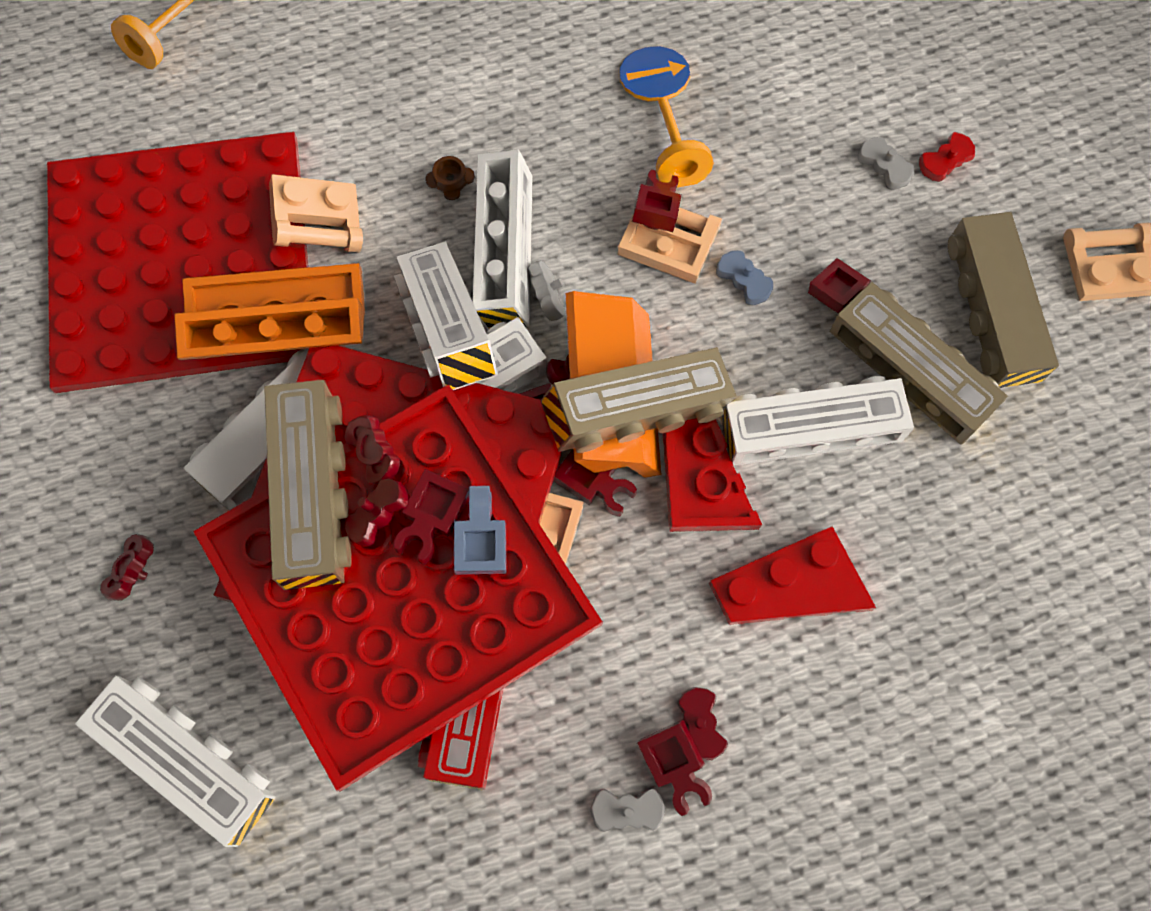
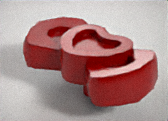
(948, 156)

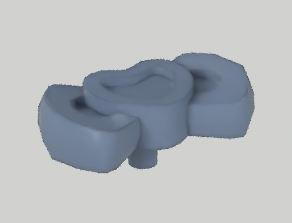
(745, 277)

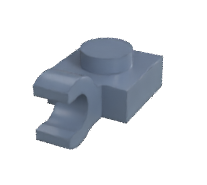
(481, 541)

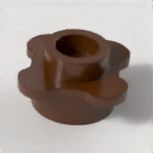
(447, 167)

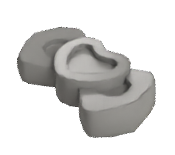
(886, 162)
(546, 290)
(638, 812)

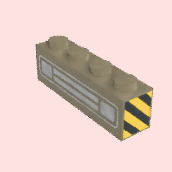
(1002, 300)
(931, 371)
(637, 399)
(304, 485)

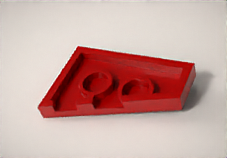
(703, 483)
(794, 582)

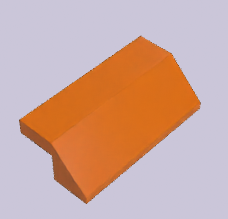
(271, 311)
(607, 336)

